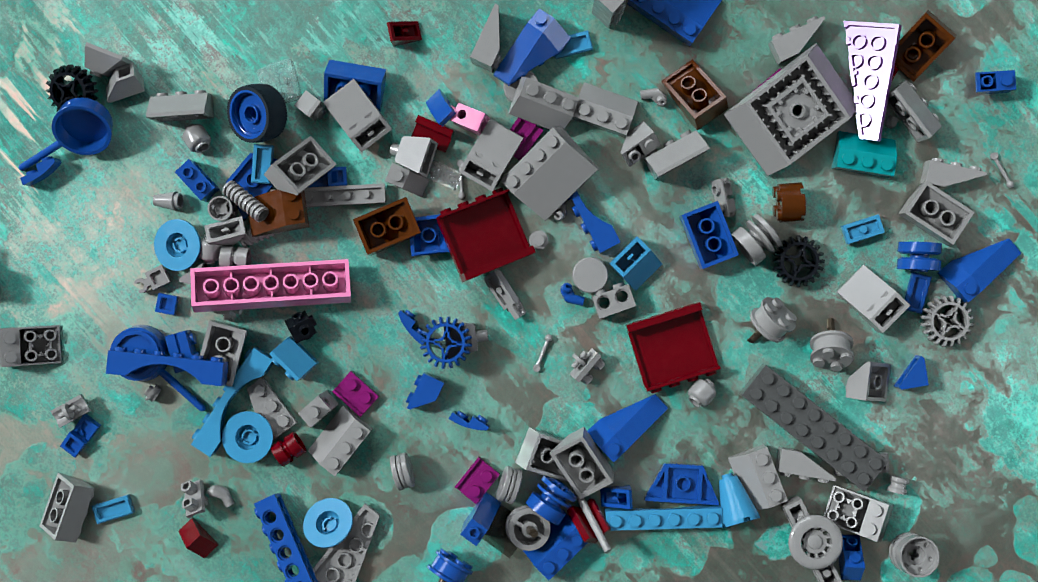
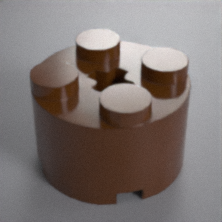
(789, 202)

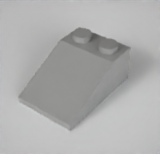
(487, 49)
(536, 454)

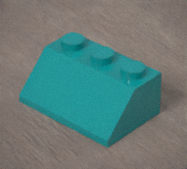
(864, 156)

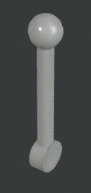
(994, 156)
(461, 195)
(536, 367)

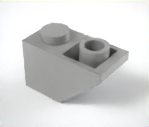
(124, 83)
(311, 106)
(639, 143)

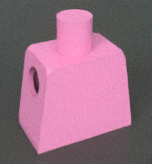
(474, 121)

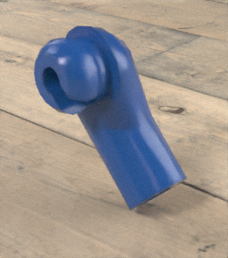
(569, 295)

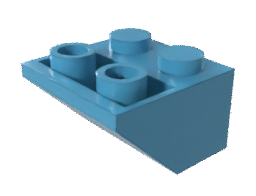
(635, 263)
(293, 359)

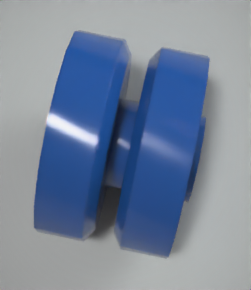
(919, 256)

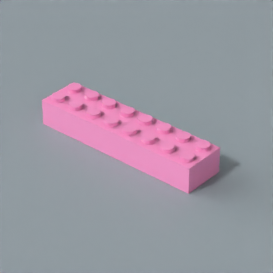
(270, 285)

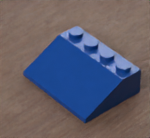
(678, 17)

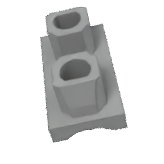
(583, 365)
(70, 410)
(194, 498)

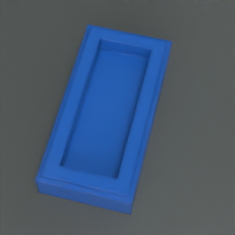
(917, 292)

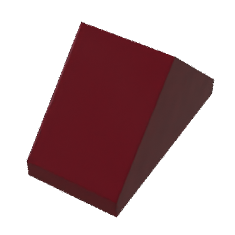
(404, 32)
(197, 539)

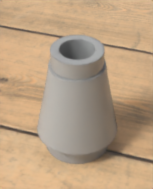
(169, 200)

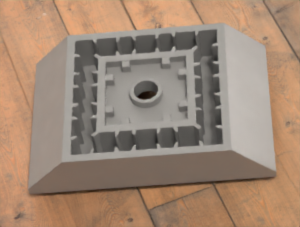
(766, 115)

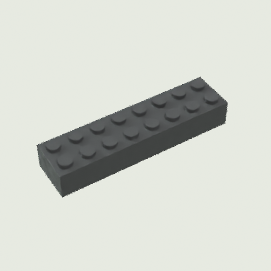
(813, 427)

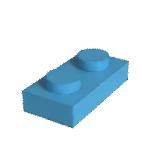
(862, 229)

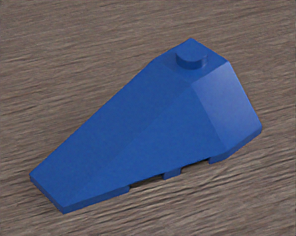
(535, 44)
(975, 271)
(621, 429)

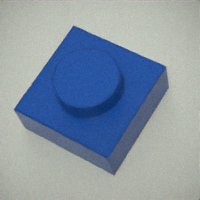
(166, 304)

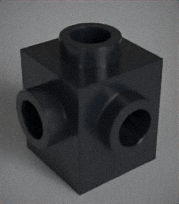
(301, 326)

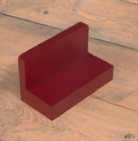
(431, 129)
(582, 524)

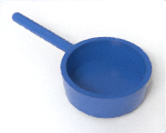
(79, 127)
(151, 339)

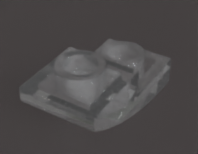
(444, 175)

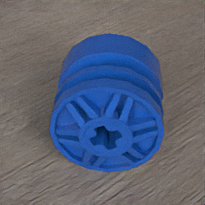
(551, 499)

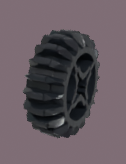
(63, 90)
(814, 265)

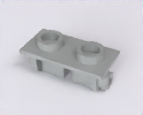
(721, 189)

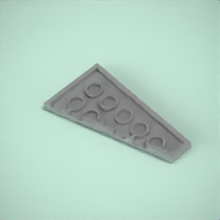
(345, 560)

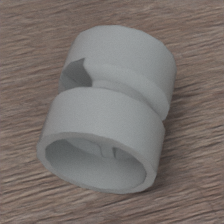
(222, 208)
(231, 257)

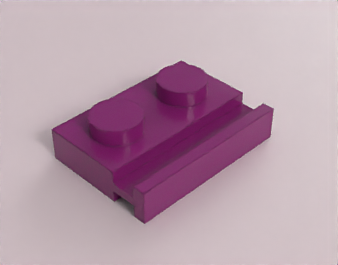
(530, 134)
(355, 393)
(477, 480)

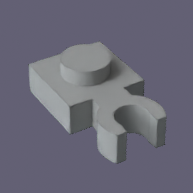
(155, 278)

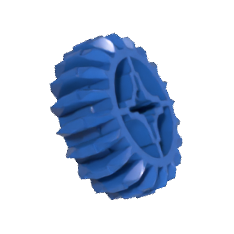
(463, 344)

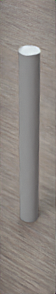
(593, 523)

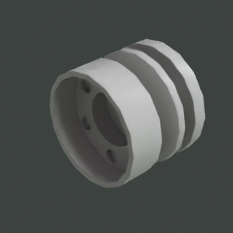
(759, 236)
(924, 556)

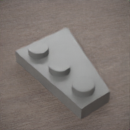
(270, 406)

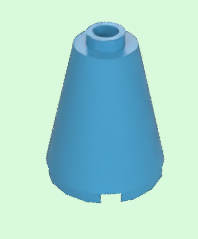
(735, 502)

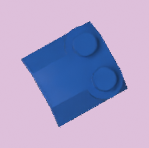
(430, 239)

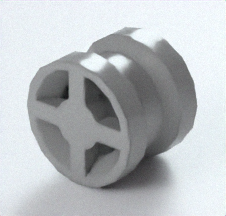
(898, 485)

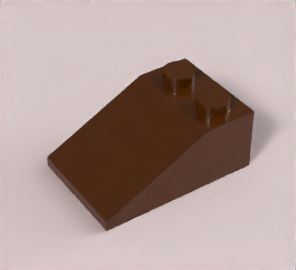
(922, 45)
(695, 94)
(285, 213)
(387, 226)

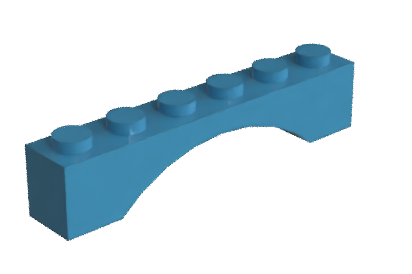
(209, 437)
(668, 518)

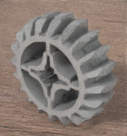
(943, 327)

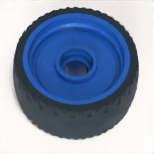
(257, 113)

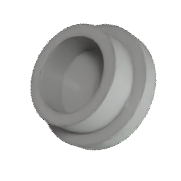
(538, 240)
(152, 392)

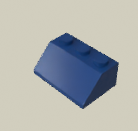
(368, 78)
(709, 235)
(559, 549)

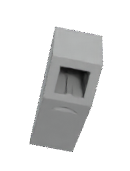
(790, 44)
(945, 174)
(795, 462)

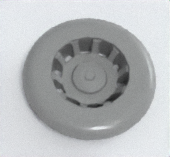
(815, 542)

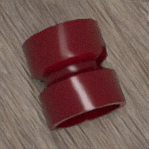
(290, 448)

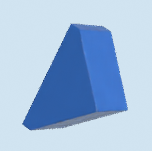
(914, 375)
(617, 497)

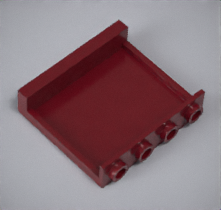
(484, 234)
(672, 347)

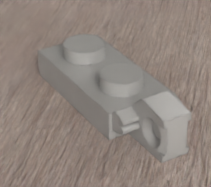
(504, 293)

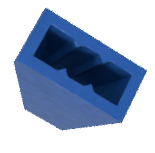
(480, 519)

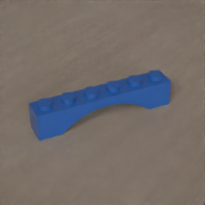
(601, 233)
(205, 371)

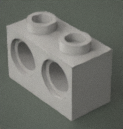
(614, 305)

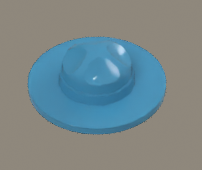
(177, 245)
(247, 437)
(328, 523)

